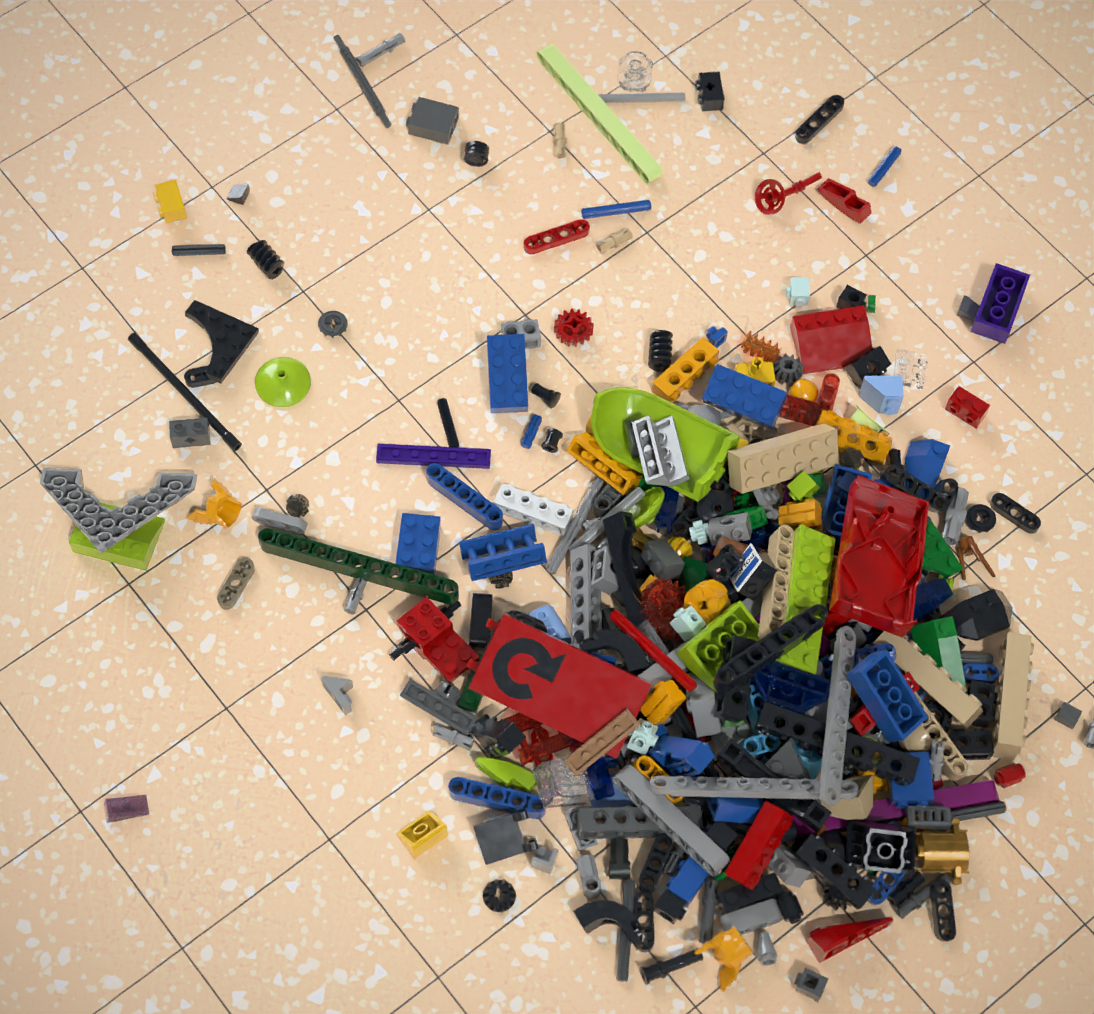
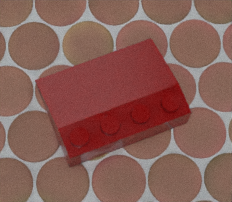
(831, 338)

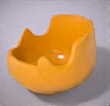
(804, 389)

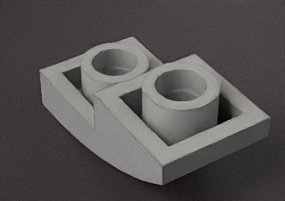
(572, 822)

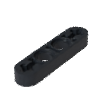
(821, 120)

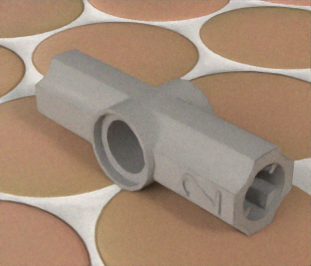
(955, 517)

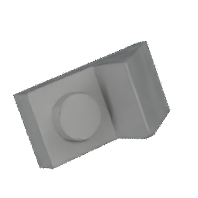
(336, 688)

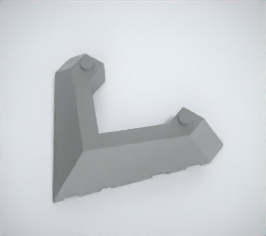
(108, 526)

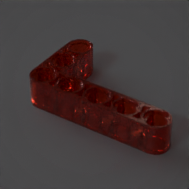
(812, 408)

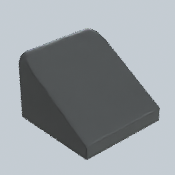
(968, 308)

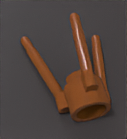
(969, 547)

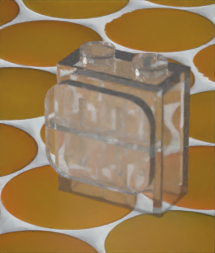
(560, 786)

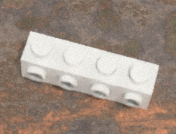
(533, 509)

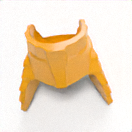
(220, 508)
(729, 950)

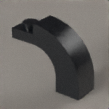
(621, 643)
(609, 912)

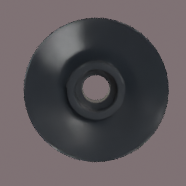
(705, 506)

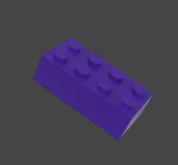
(1000, 303)

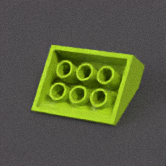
(131, 551)
(706, 649)

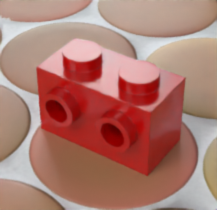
(967, 407)

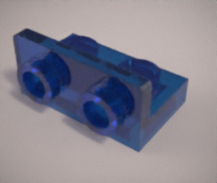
(600, 780)

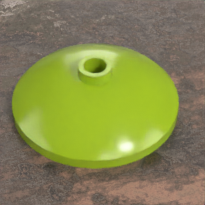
(283, 390)
(648, 507)

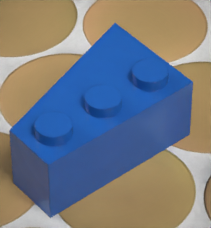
(681, 755)

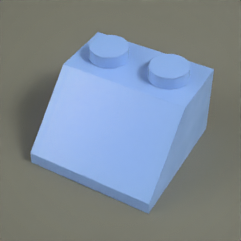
(883, 393)

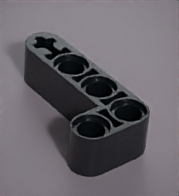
(916, 485)

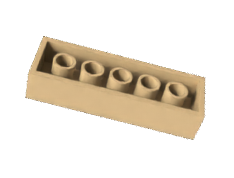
(783, 458)
(933, 680)
(1012, 691)

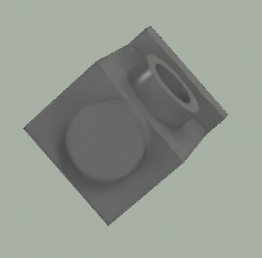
(818, 983)

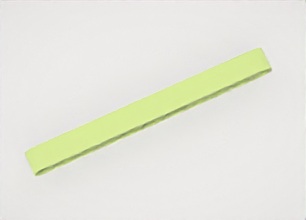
(599, 114)

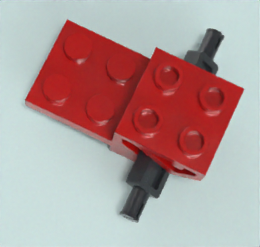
(433, 638)

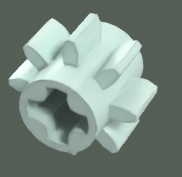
(699, 532)

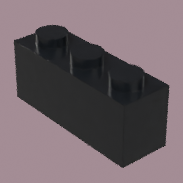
(741, 896)

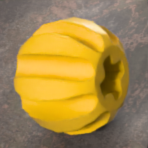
(681, 546)

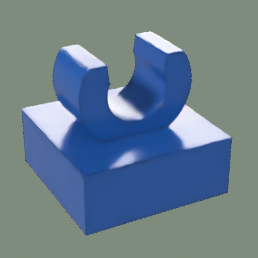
(716, 337)

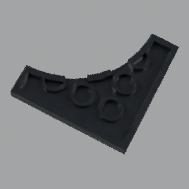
(227, 336)

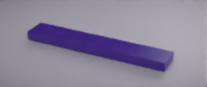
(432, 454)

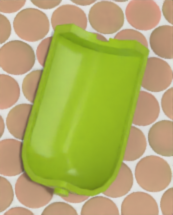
(702, 441)

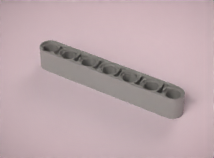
(671, 820)

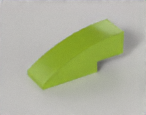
(507, 774)

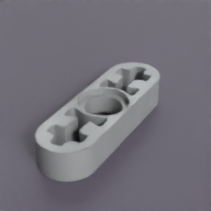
(279, 521)

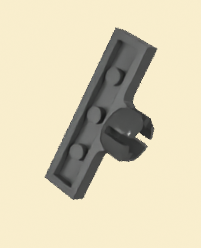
(440, 704)

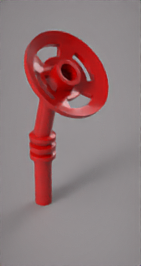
(776, 196)

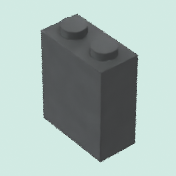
(432, 120)

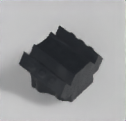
(881, 846)

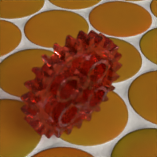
(660, 602)

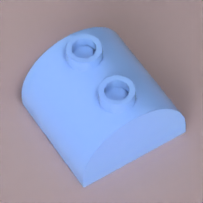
(552, 622)

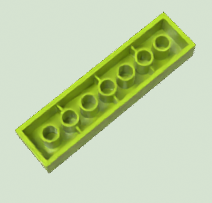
(808, 587)

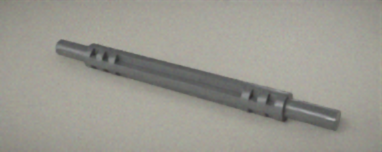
(362, 81)

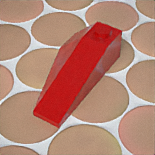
(837, 938)

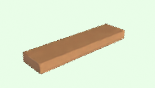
(601, 742)

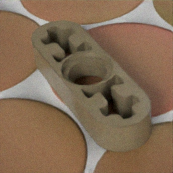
(236, 575)

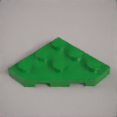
(938, 555)

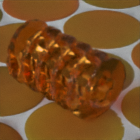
(760, 347)

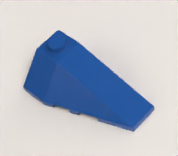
(926, 461)

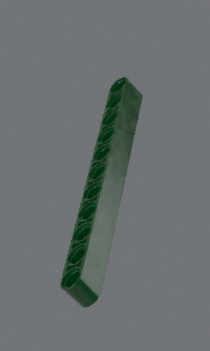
(365, 571)

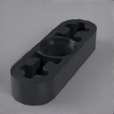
(1030, 517)
(649, 906)
(938, 927)

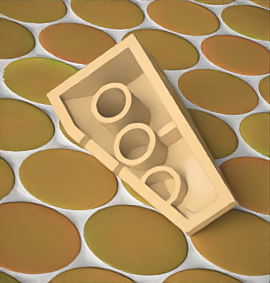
(858, 807)

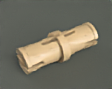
(559, 140)
(614, 240)

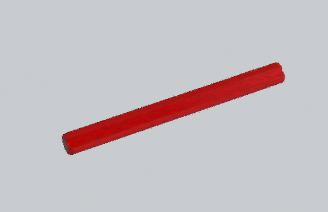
(653, 651)

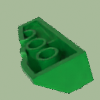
(941, 643)

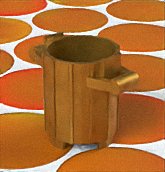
(944, 851)

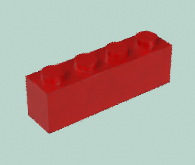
(759, 845)

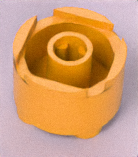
(708, 599)

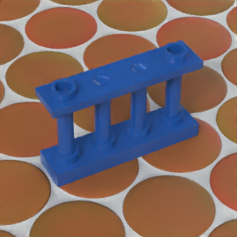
(503, 562)

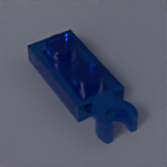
(668, 509)

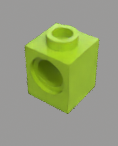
(802, 487)

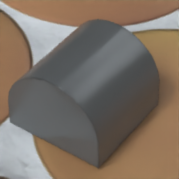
(1068, 715)

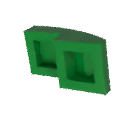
(756, 515)

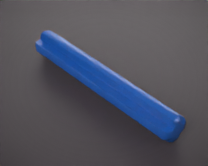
(616, 209)

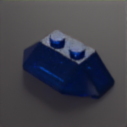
(791, 687)

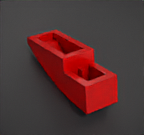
(845, 200)

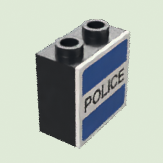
(753, 573)

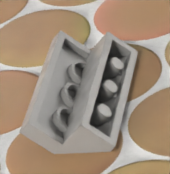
(660, 451)

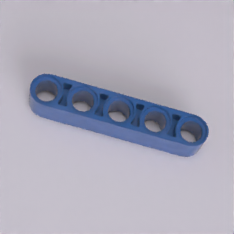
(468, 504)
(489, 790)

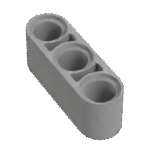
(752, 917)

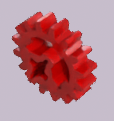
(573, 327)

